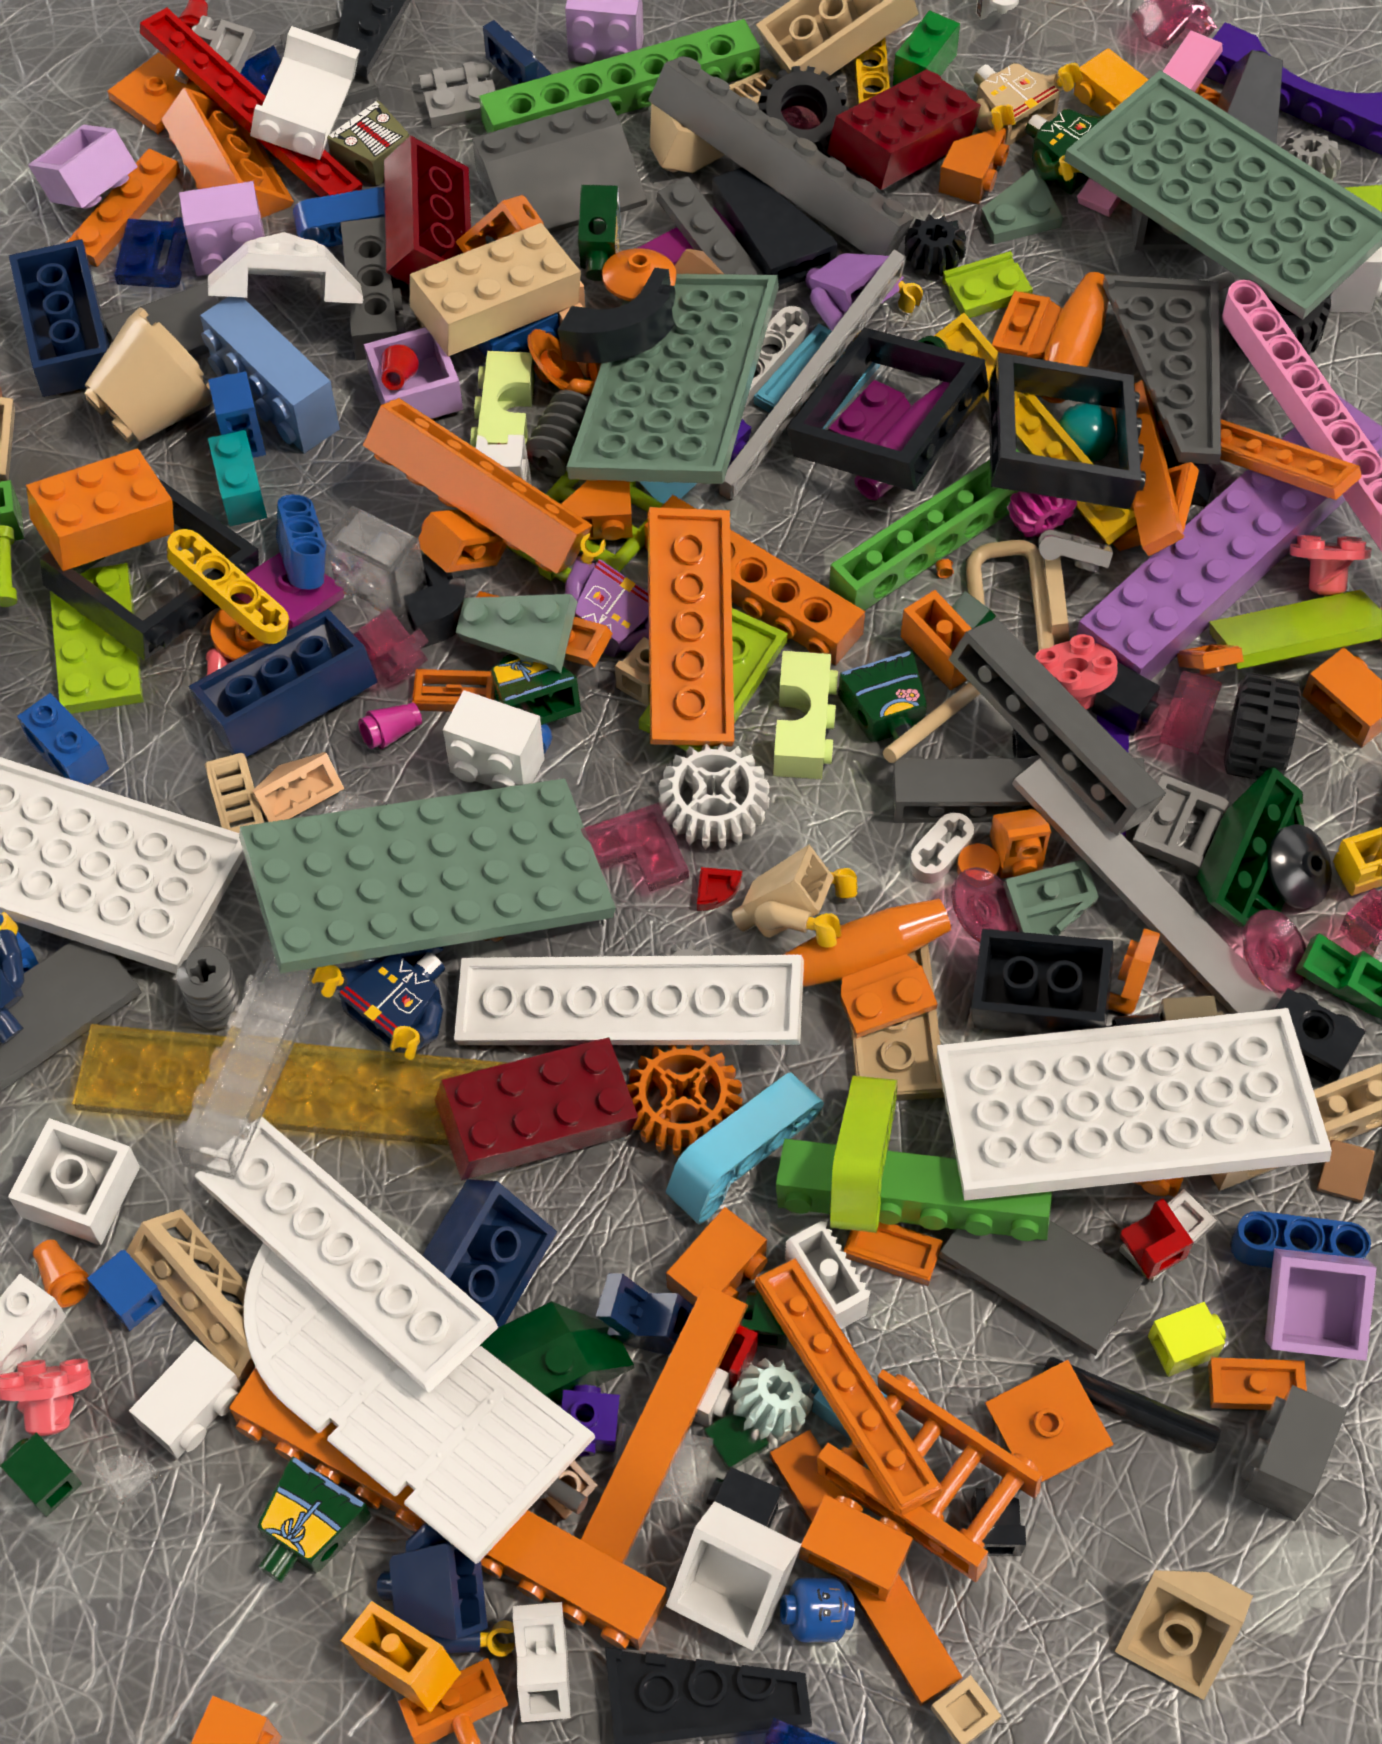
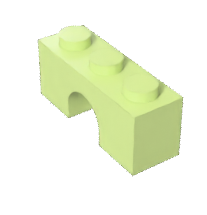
(505, 384)
(802, 742)

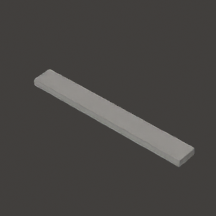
(812, 375)
(1145, 892)

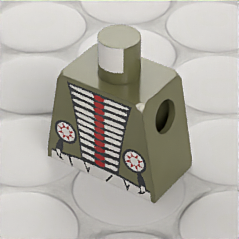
(366, 142)

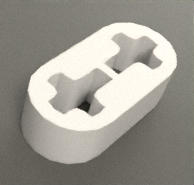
(935, 841)

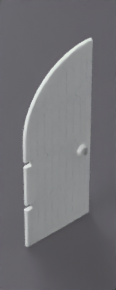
(468, 1448)

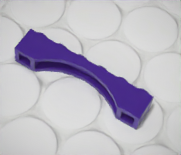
(1339, 112)

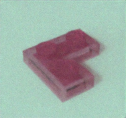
(641, 836)

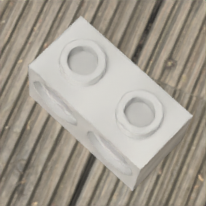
(26, 1322)

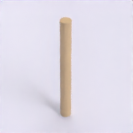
(930, 723)

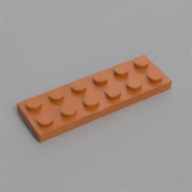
(690, 627)

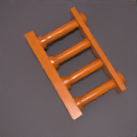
(925, 1523)

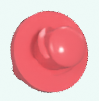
(1329, 561)
(1080, 667)
(45, 1393)

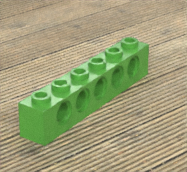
(919, 539)

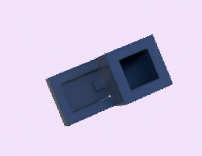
(641, 1317)

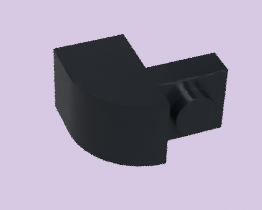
(437, 606)

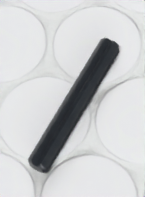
(1145, 1410)

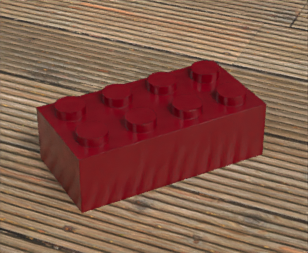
(902, 128)
(423, 207)
(535, 1108)

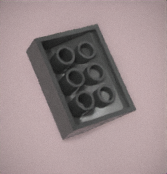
(555, 157)

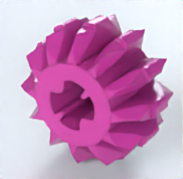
(1038, 512)

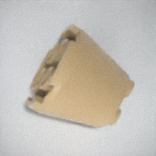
(146, 380)

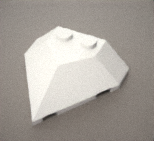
(284, 256)

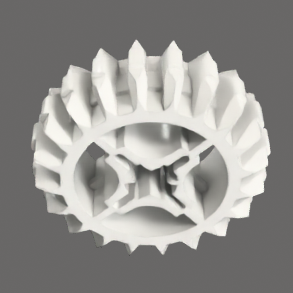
(714, 816)

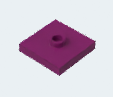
(298, 602)

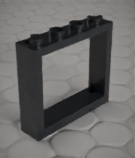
(879, 463)
(1057, 476)
(175, 616)

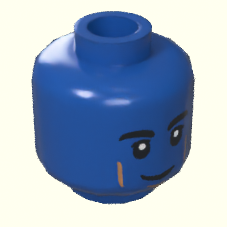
(818, 1610)

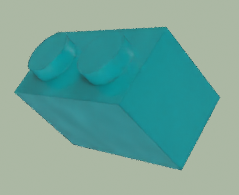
(237, 478)

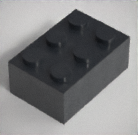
(1041, 982)

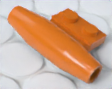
(1044, 330)
(873, 962)

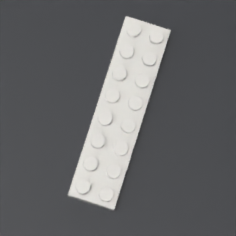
(631, 1000)
(352, 1258)

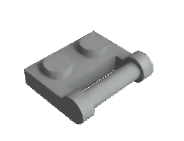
(1085, 552)
(1167, 822)

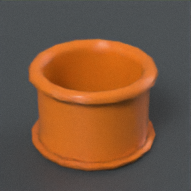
(944, 568)

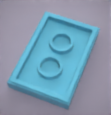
(781, 380)

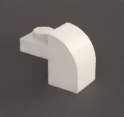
(541, 1662)

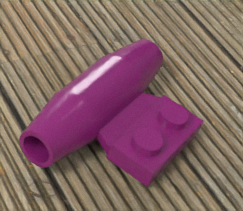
(884, 419)

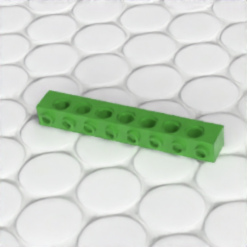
(624, 79)

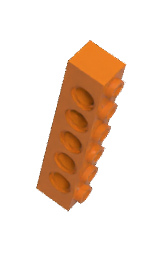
(807, 600)

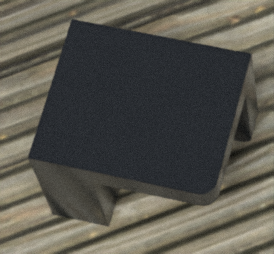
(1007, 1534)

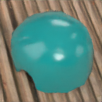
(1090, 429)

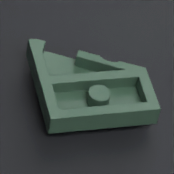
(1021, 210)

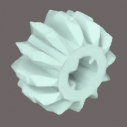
(771, 1399)

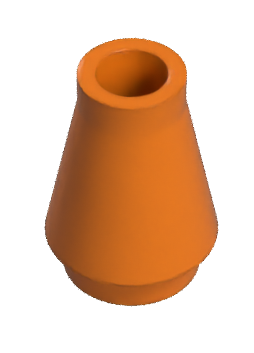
(61, 1274)

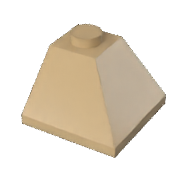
(678, 146)
(1185, 1627)

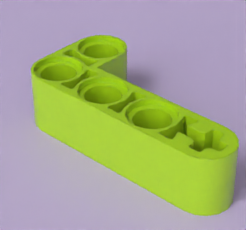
(862, 1153)

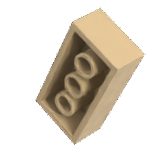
(830, 31)
(494, 289)

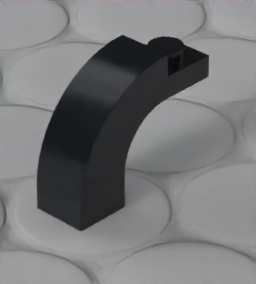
(621, 331)

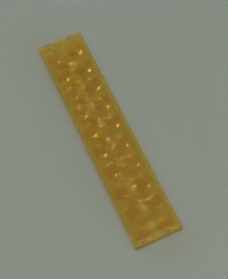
(317, 1090)

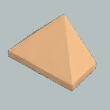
(297, 787)

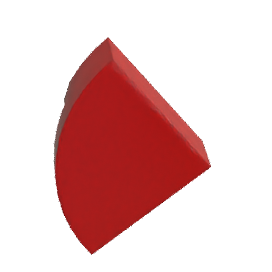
(717, 887)

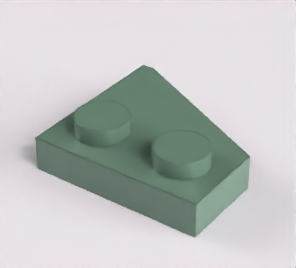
(1051, 897)

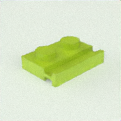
(985, 284)

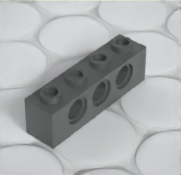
(366, 261)

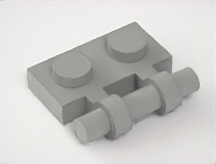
(229, 41)
(459, 102)

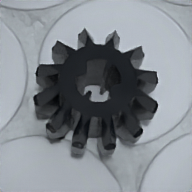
(935, 245)

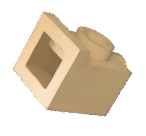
(633, 673)

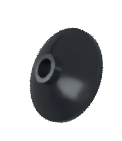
(1299, 866)

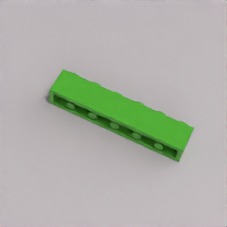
(913, 1191)

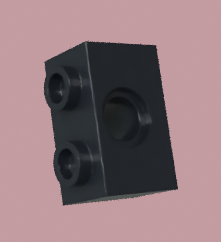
(1339, 1036)

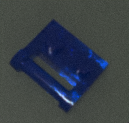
(142, 251)

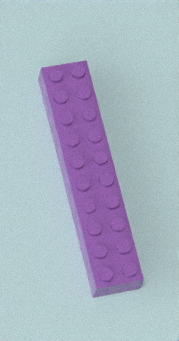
(1215, 563)

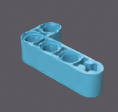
(739, 1144)

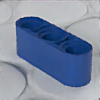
(322, 216)
(300, 541)
(1278, 1229)

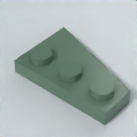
(525, 626)

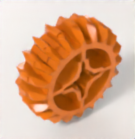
(662, 1074)

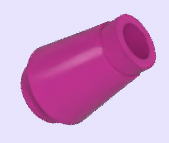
(388, 724)

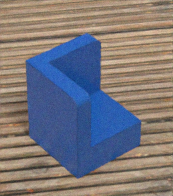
(126, 1289)

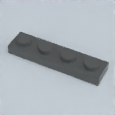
(704, 228)

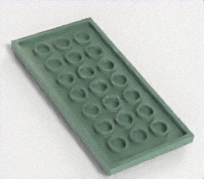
(1230, 193)
(683, 400)
(423, 874)

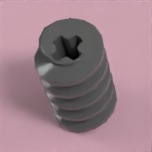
(556, 433)
(209, 987)

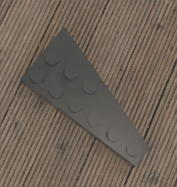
(1176, 349)

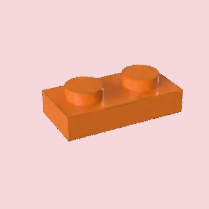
(1252, 1382)

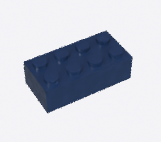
(60, 315)

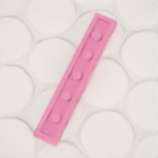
(1189, 68)

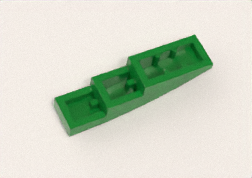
(1346, 976)

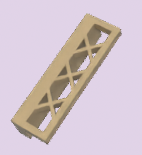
(193, 1291)

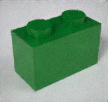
(928, 47)

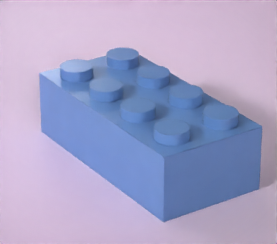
(280, 377)

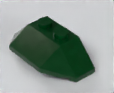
(1237, 861)
(559, 1350)

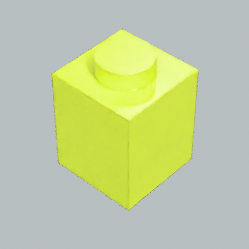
(1187, 1338)

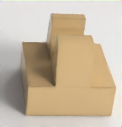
(966, 1711)

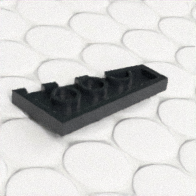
(368, 28)
(698, 1700)

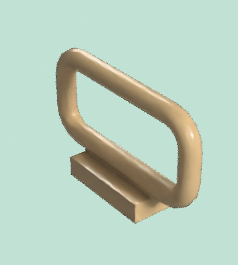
(1046, 587)

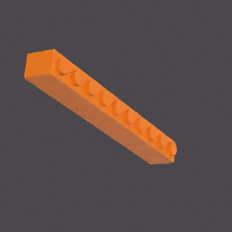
(532, 1551)

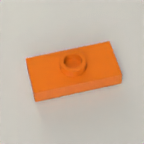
(1210, 657)

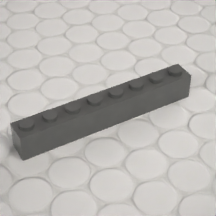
(780, 157)

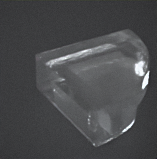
(126, 1475)

